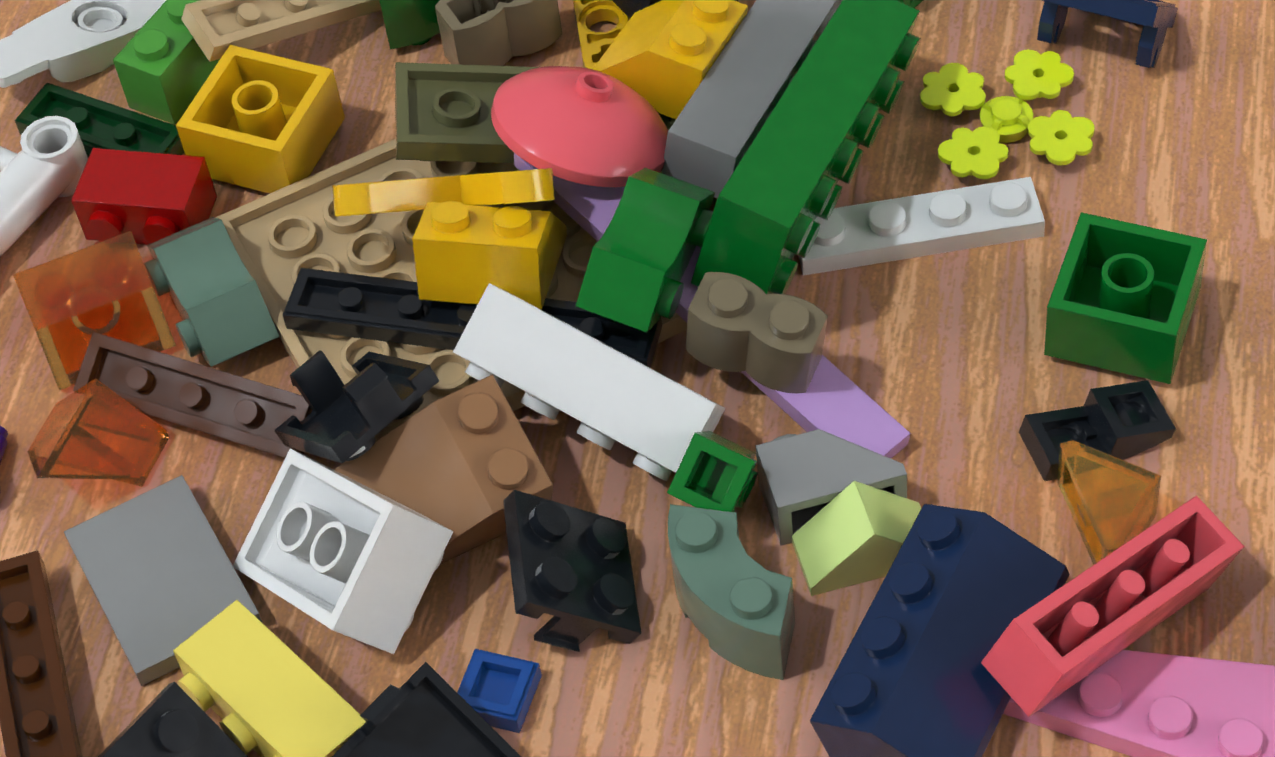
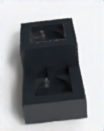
(1113, 420)

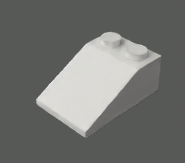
(342, 552)

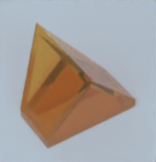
(97, 438)

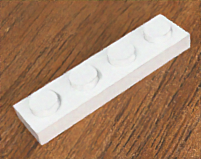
(925, 225)

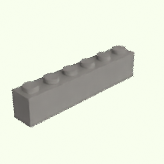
(743, 89)

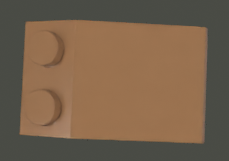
(456, 464)

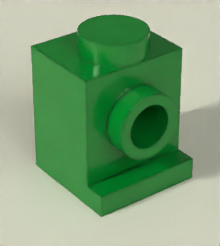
(714, 473)

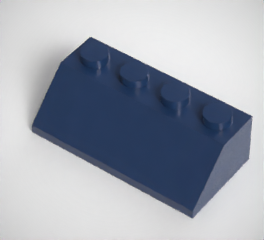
(915, 662)

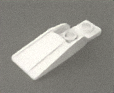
(73, 39)

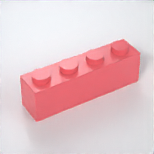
(1111, 605)

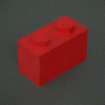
(142, 194)

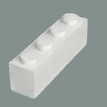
(586, 380)

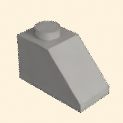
(811, 469)

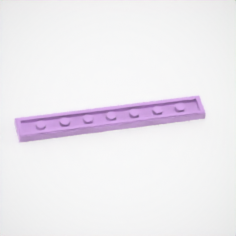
(831, 400)

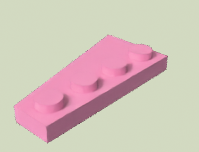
(1167, 707)

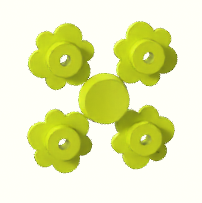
(1007, 117)

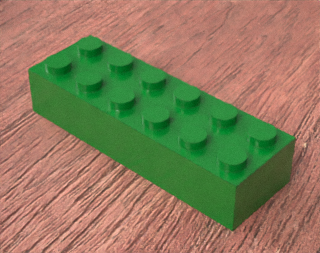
(810, 145)

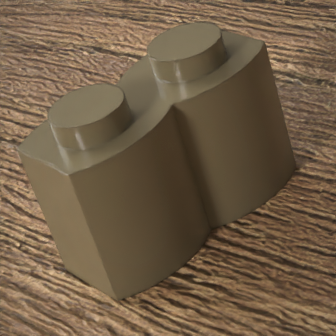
(496, 29)
(766, 335)

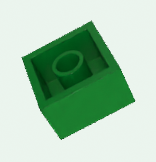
(1124, 297)

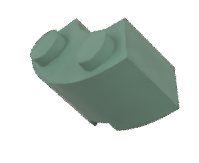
(211, 291)
(728, 594)

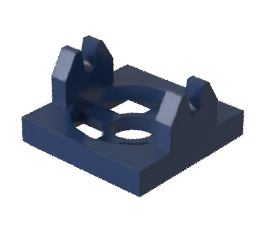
(1153, 14)

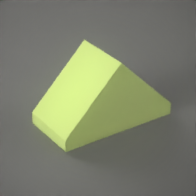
(853, 537)

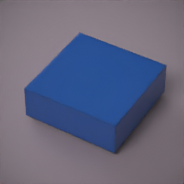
(500, 688)

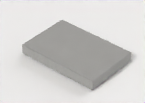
(156, 573)

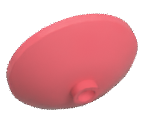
(579, 125)

